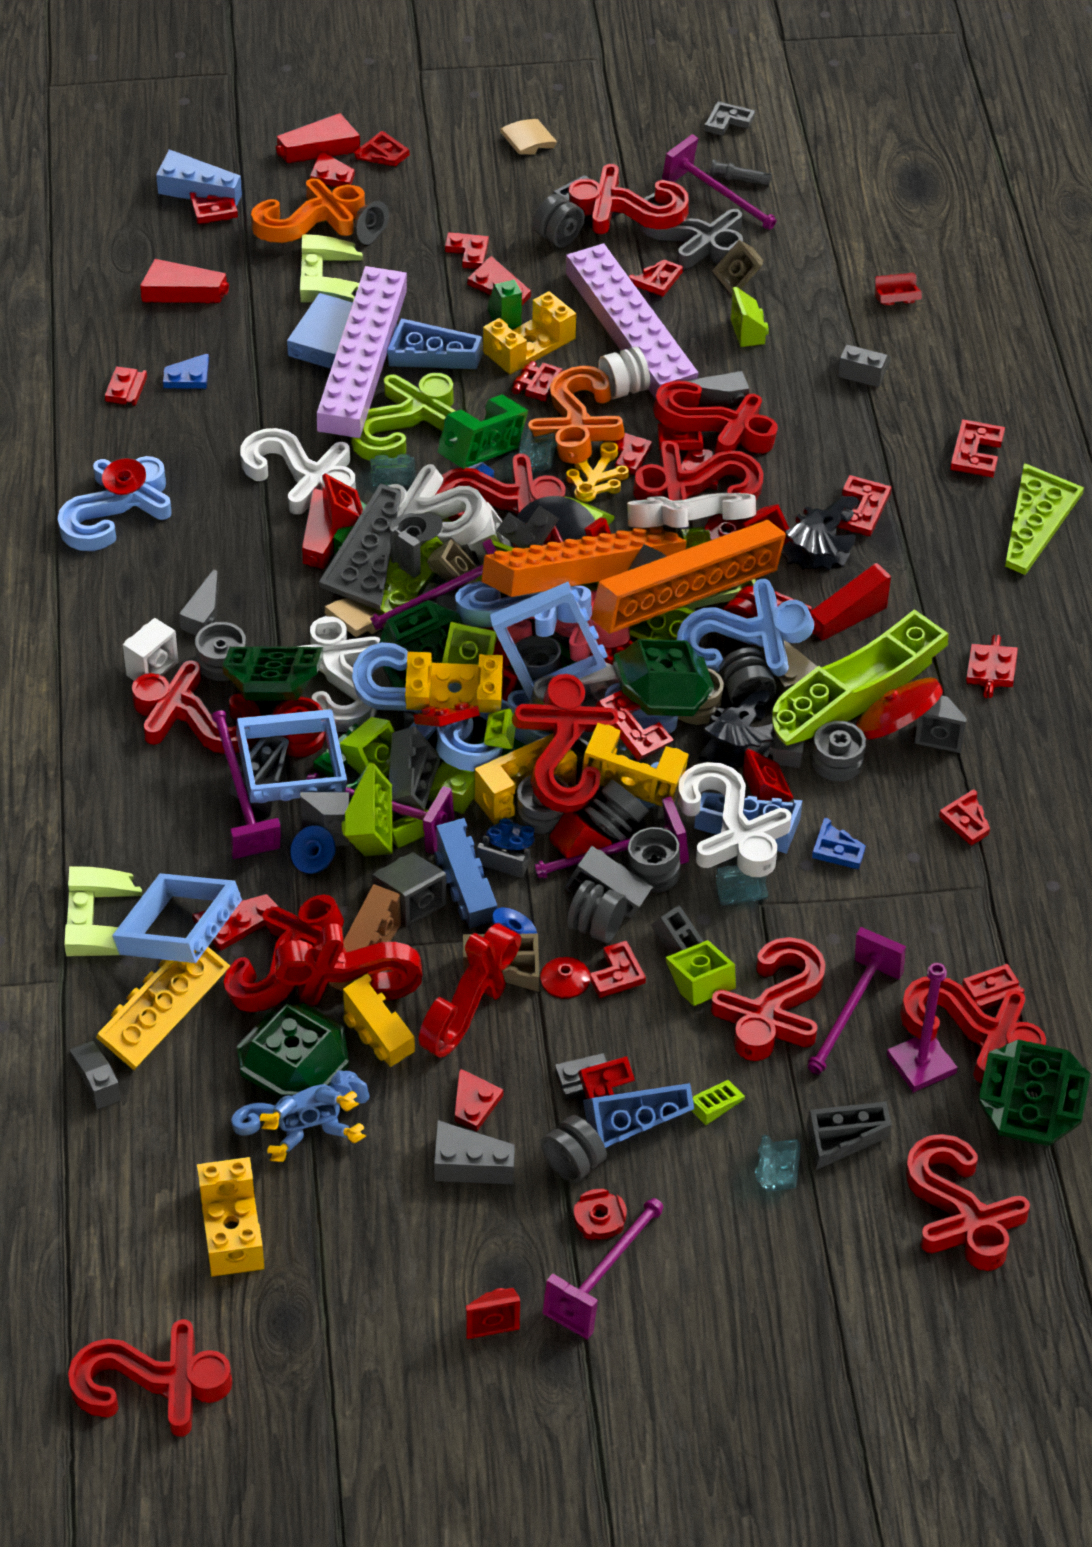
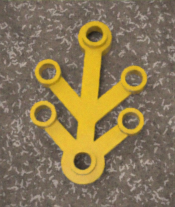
(587, 490)

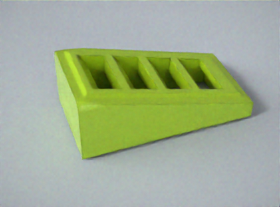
(706, 1114)

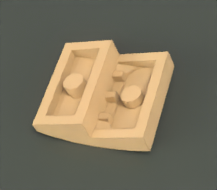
(528, 136)
(354, 615)

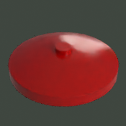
(899, 707)

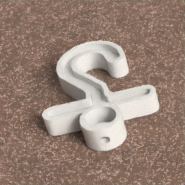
(305, 471)
(422, 500)
(661, 510)
(336, 664)
(748, 840)

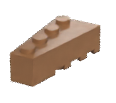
(374, 923)

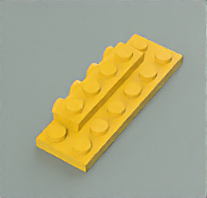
(159, 1006)

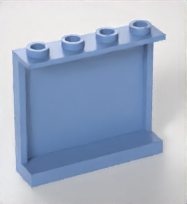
(320, 331)

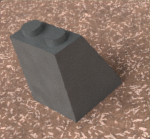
(418, 883)

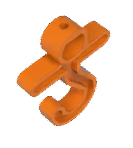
(335, 207)
(577, 427)

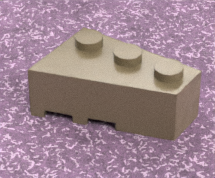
(798, 668)
(525, 966)

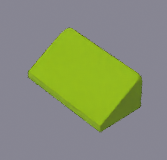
(500, 730)
(407, 830)

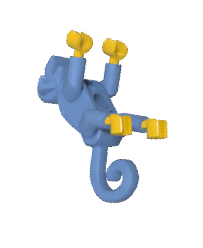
(306, 1109)

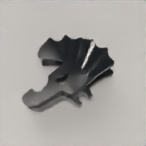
(814, 538)
(733, 732)

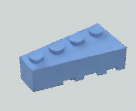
(184, 175)
(433, 347)
(712, 808)
(464, 873)
(630, 1113)

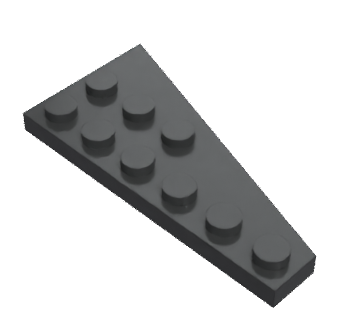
(364, 557)

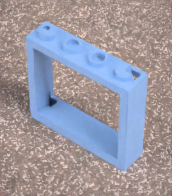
(534, 606)
(288, 725)
(131, 935)

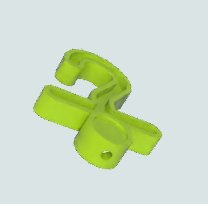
(428, 403)

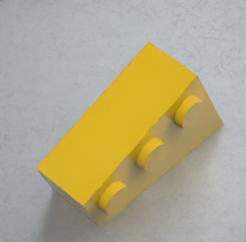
(375, 1023)

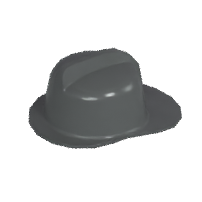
(371, 221)
(421, 526)

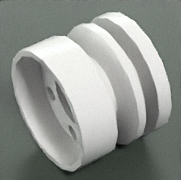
(626, 371)

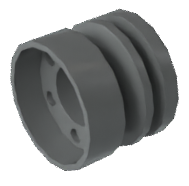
(540, 656)
(746, 673)
(616, 810)
(655, 858)
(597, 911)

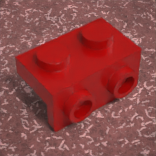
(897, 288)

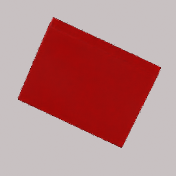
(341, 502)
(765, 777)
(576, 835)

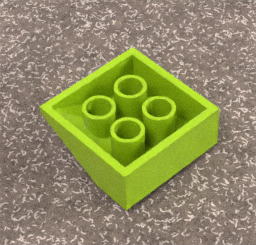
(370, 814)

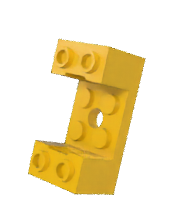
(548, 330)
(429, 683)
(501, 777)
(637, 778)
(229, 1197)

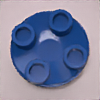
(510, 835)

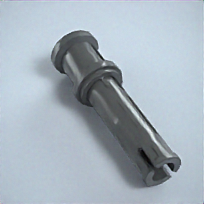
(731, 172)

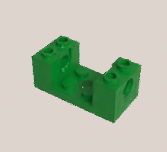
(472, 441)

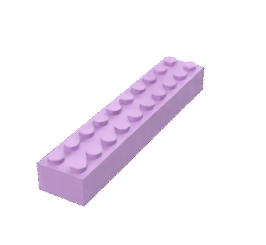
(627, 314)
(361, 352)

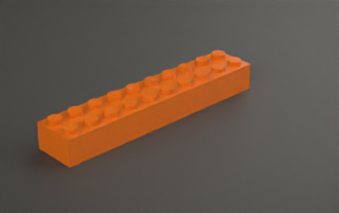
(573, 561)
(687, 576)

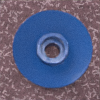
(304, 849)
(513, 920)

